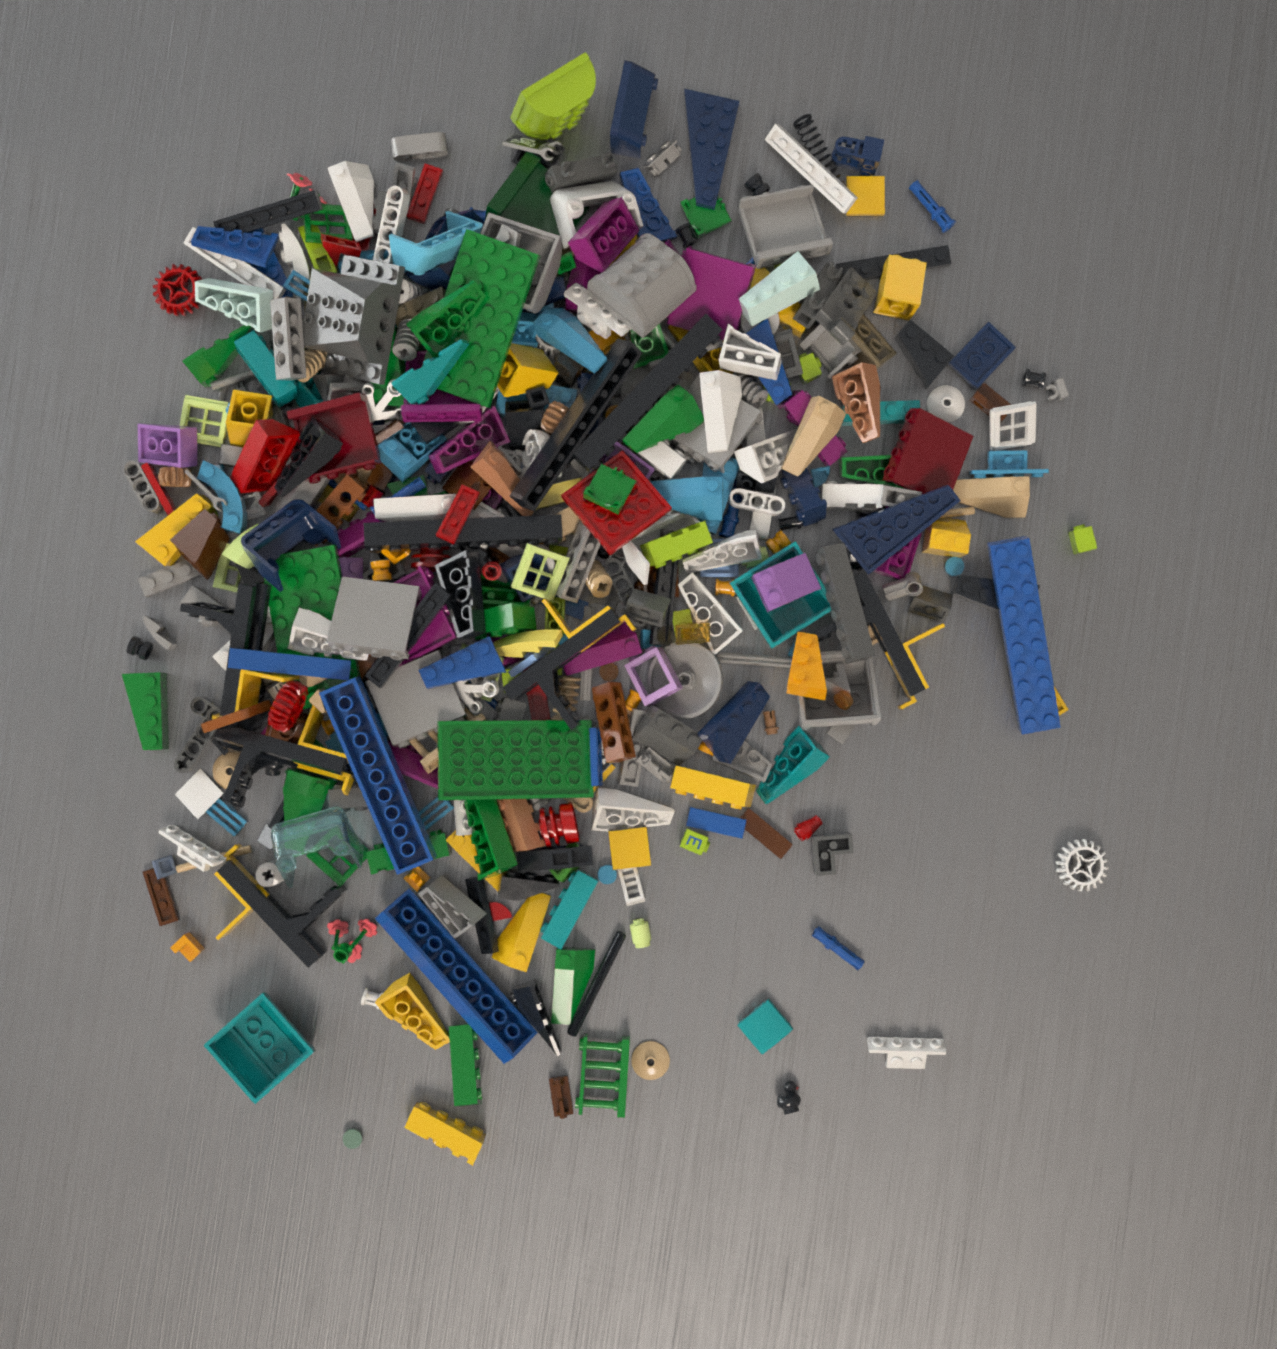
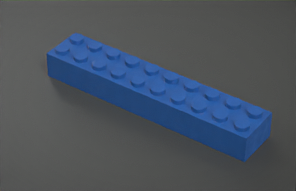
(1024, 634)
(378, 775)
(456, 976)

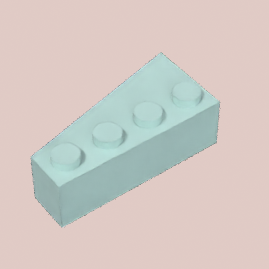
(779, 289)
(237, 301)

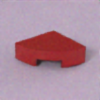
(499, 911)

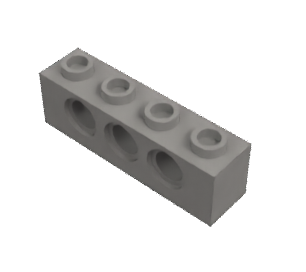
(288, 338)
(581, 557)

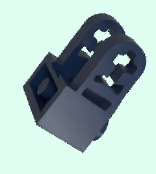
(864, 156)

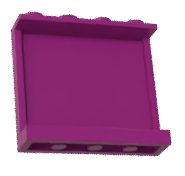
(717, 292)
(441, 405)
(441, 629)

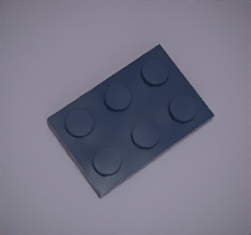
(982, 355)

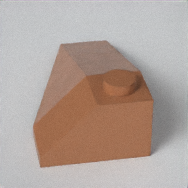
(860, 395)
(499, 474)

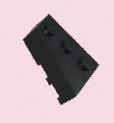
(923, 352)

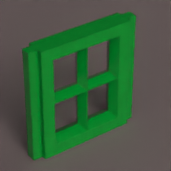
(328, 209)
(330, 870)

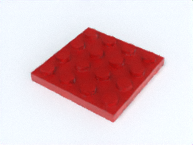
(639, 512)

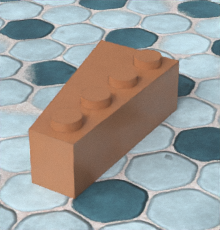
(520, 824)

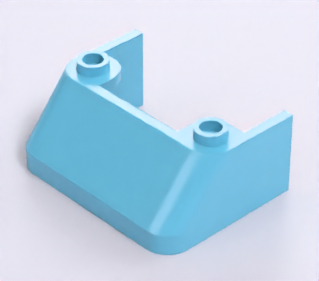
(435, 250)

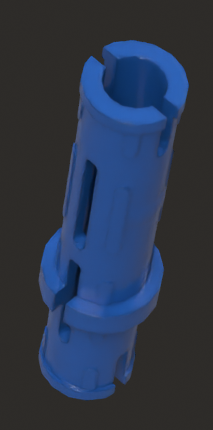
(834, 945)

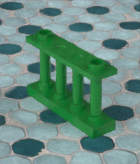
(620, 1066)

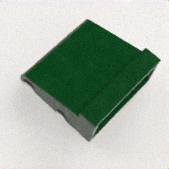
(526, 197)

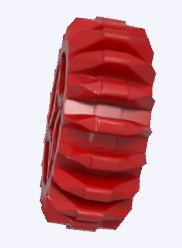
(174, 305)
(287, 706)

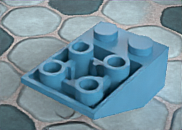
(406, 451)

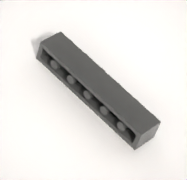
(845, 603)

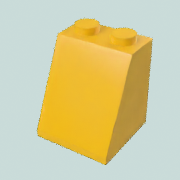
(900, 287)
(525, 370)
(243, 412)
(947, 538)

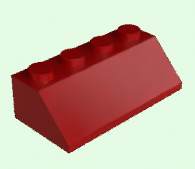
(263, 456)

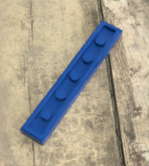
(289, 664)

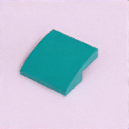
(765, 1026)

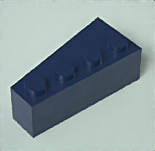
(734, 721)

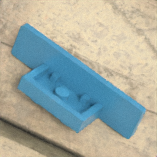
(1008, 463)

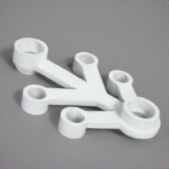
(377, 411)
(461, 689)

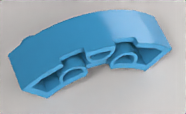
(234, 514)

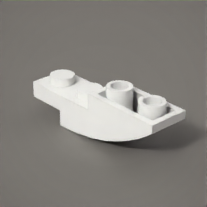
(294, 257)

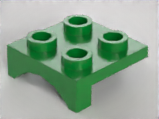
(705, 220)
(609, 488)

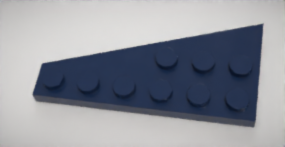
(709, 133)
(885, 532)

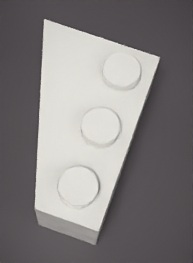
(748, 356)

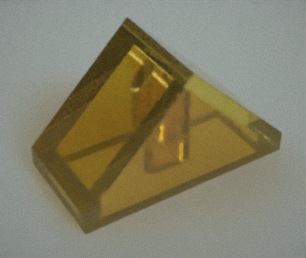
(692, 632)

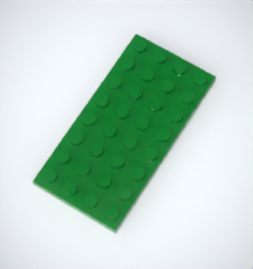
(505, 279)
(311, 583)
(513, 760)

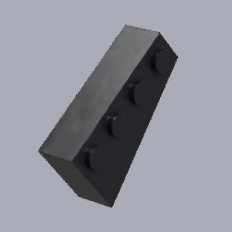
(462, 579)
(976, 591)

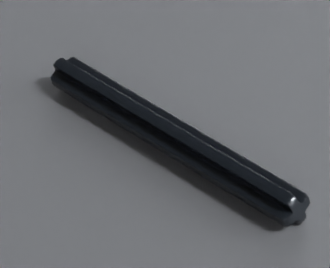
(596, 983)

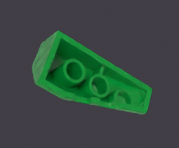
(441, 322)
(212, 363)
(670, 416)
(571, 978)

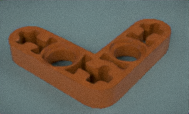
(236, 716)

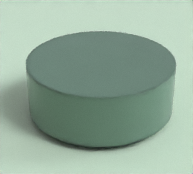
(352, 1138)

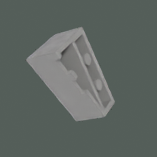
(451, 906)

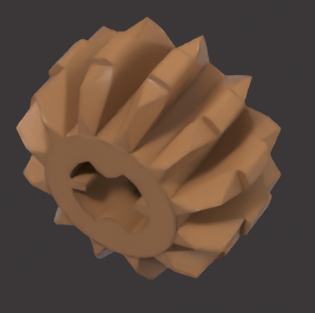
(553, 416)
(174, 477)

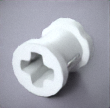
(370, 997)

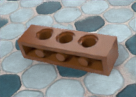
(349, 484)
(613, 722)

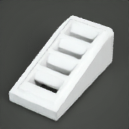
(635, 900)

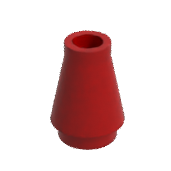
(489, 573)
(807, 828)

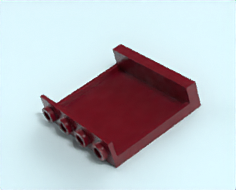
(352, 423)
(927, 453)

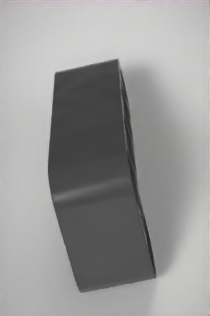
(197, 737)

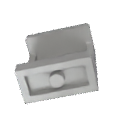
(830, 351)

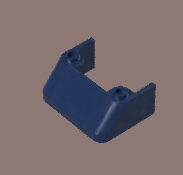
(631, 110)
(439, 275)
(282, 532)

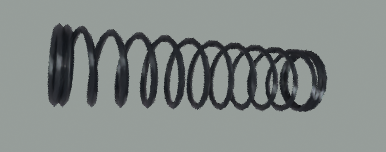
(807, 122)

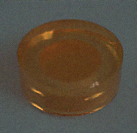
(609, 672)
(843, 700)

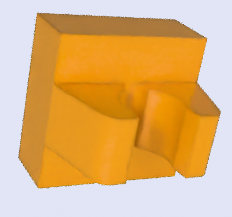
(417, 878)

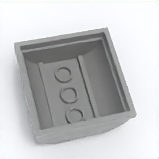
(540, 243)
(643, 284)
(862, 689)

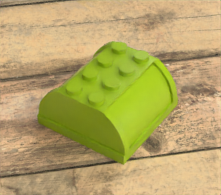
(555, 100)

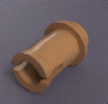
(770, 722)

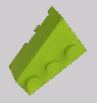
(676, 544)

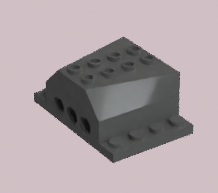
(354, 316)

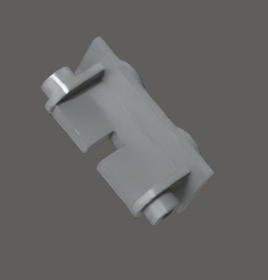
(668, 152)
(656, 765)

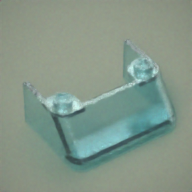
(311, 834)

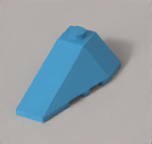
(569, 336)
(694, 496)

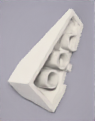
(356, 194)
(720, 401)
(766, 457)
(413, 508)
(734, 550)
(311, 633)
(620, 809)

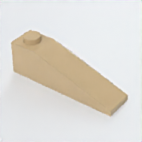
(815, 431)
(996, 495)

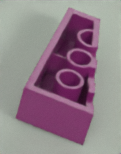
(795, 408)
(469, 442)

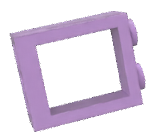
(665, 691)

